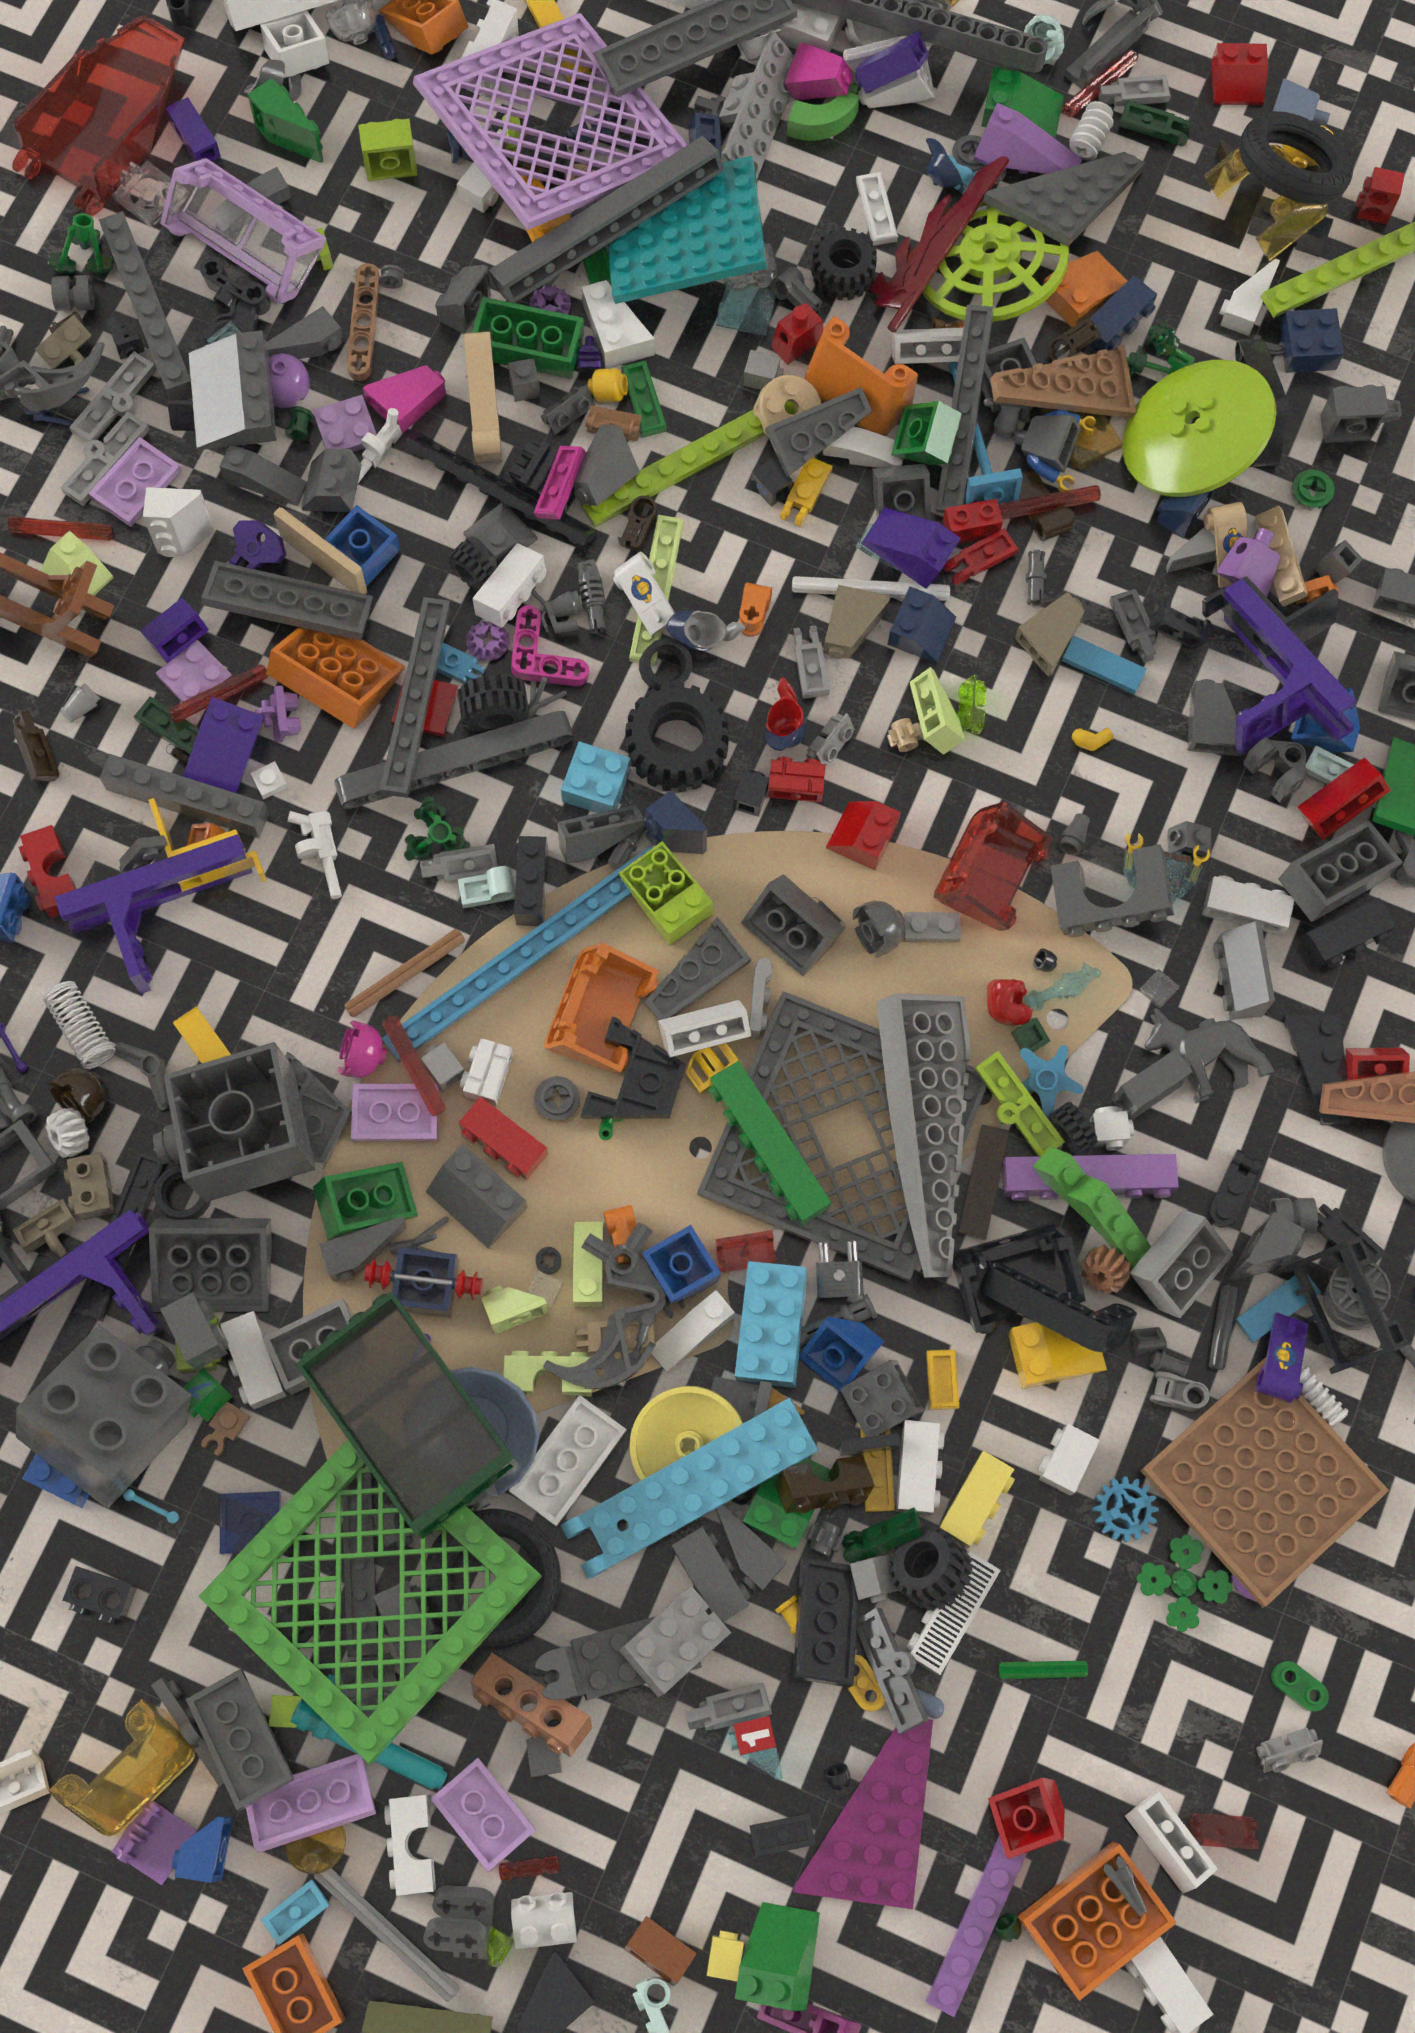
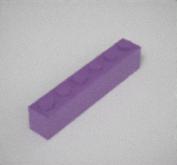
(1122, 1173)

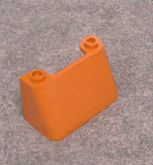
(838, 370)
(599, 987)

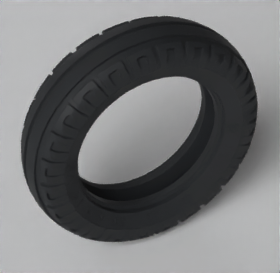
(1286, 178)
(544, 1593)

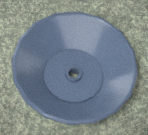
(508, 1414)

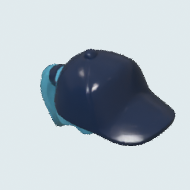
(945, 170)

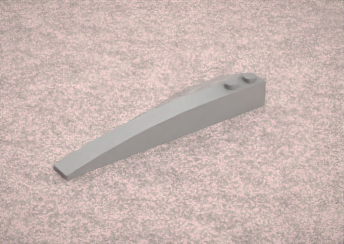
(925, 1080)

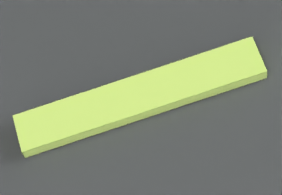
(663, 558)

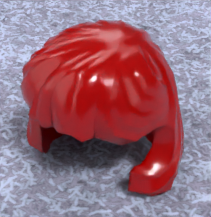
(1005, 1002)

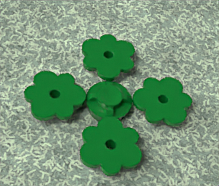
(1184, 1583)

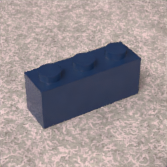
(1122, 313)

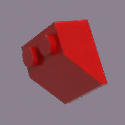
(1239, 73)
(864, 832)

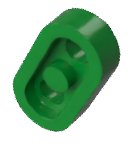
(1300, 1687)

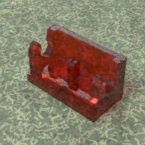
(736, 1251)
(1224, 1831)

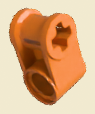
(754, 606)

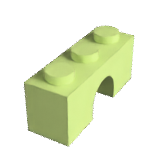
(525, 1369)

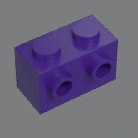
(174, 630)

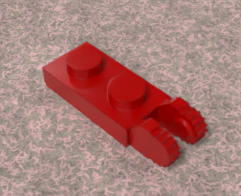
(982, 556)

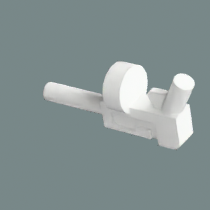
(379, 445)
(319, 846)

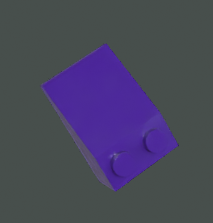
(911, 544)
(223, 745)

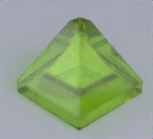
(498, 1947)

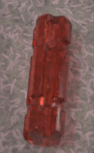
(528, 1868)

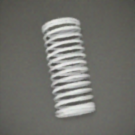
(91, 1054)

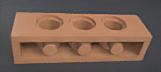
(499, 1674)

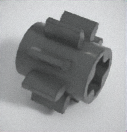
(824, 1538)

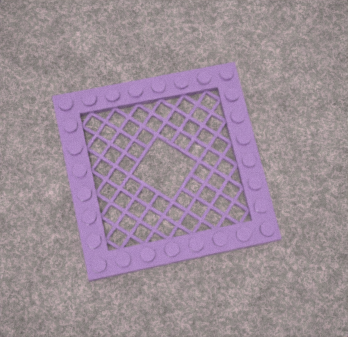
(532, 210)

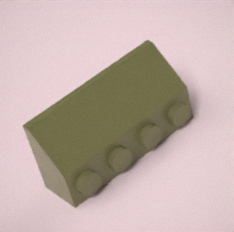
(396, 2018)

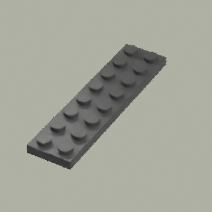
(687, 40)

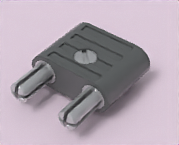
(839, 1277)

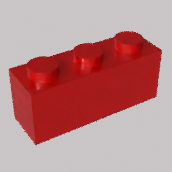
(1344, 798)
(502, 1139)

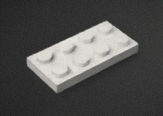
(568, 1460)

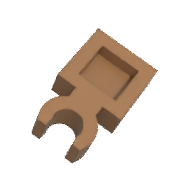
(227, 1424)

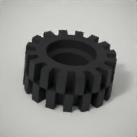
(470, 565)
(1073, 1128)

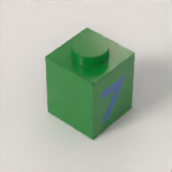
(206, 1395)

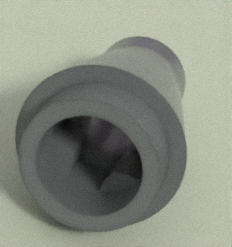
(1074, 836)

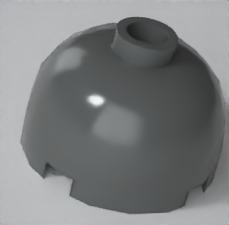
(879, 927)

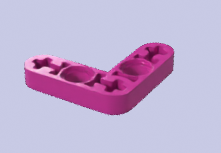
(536, 662)

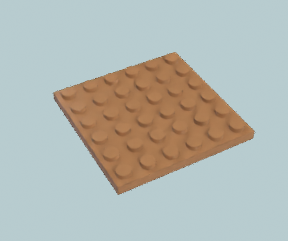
(1264, 1485)

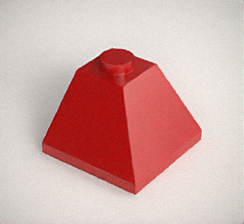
(1029, 1816)

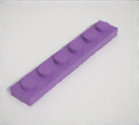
(974, 1930)

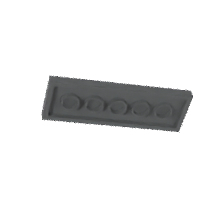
(287, 600)

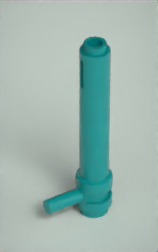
(393, 1757)

